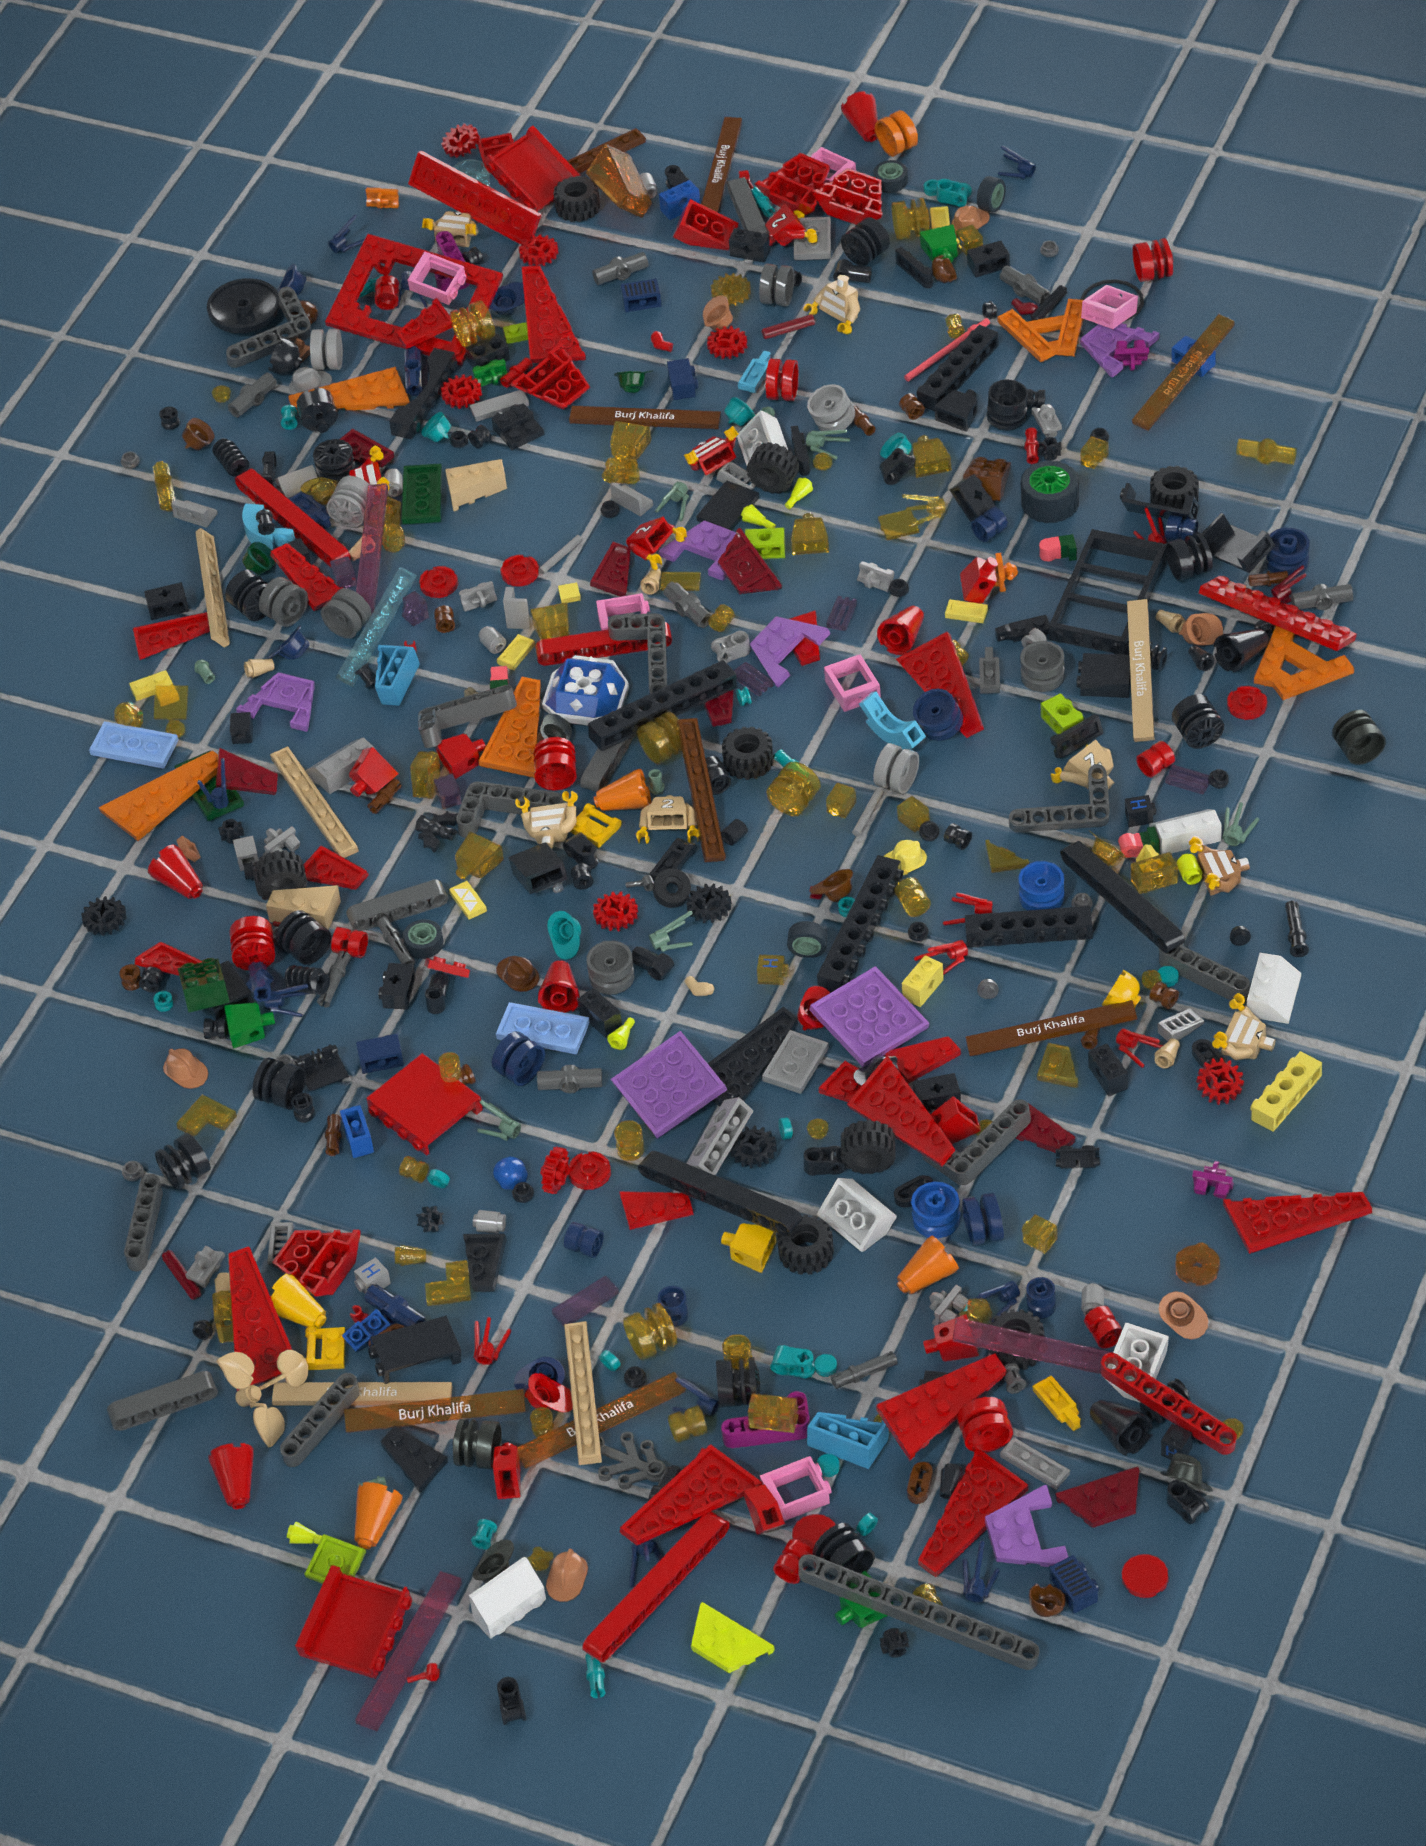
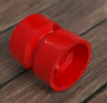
(387, 292)
(1155, 759)
(352, 942)
(1103, 1326)
(787, 1563)

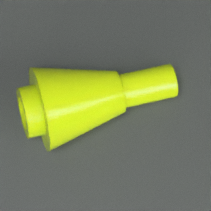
(801, 489)
(753, 516)
(619, 1038)
(302, 1535)

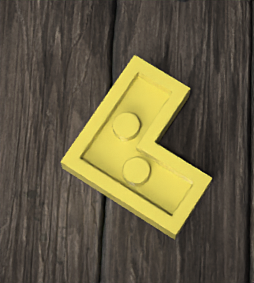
(146, 686)

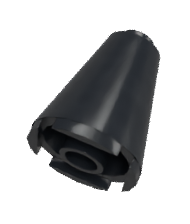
(1239, 648)
(1121, 1426)

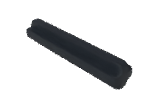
(1049, 303)

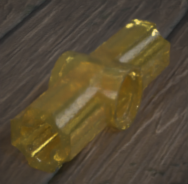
(1266, 451)
(164, 485)

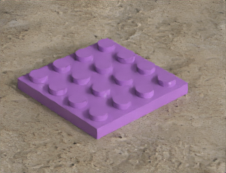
(869, 1016)
(668, 1084)

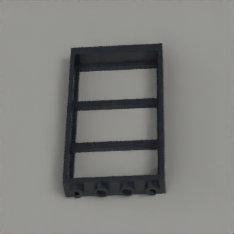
(1115, 544)

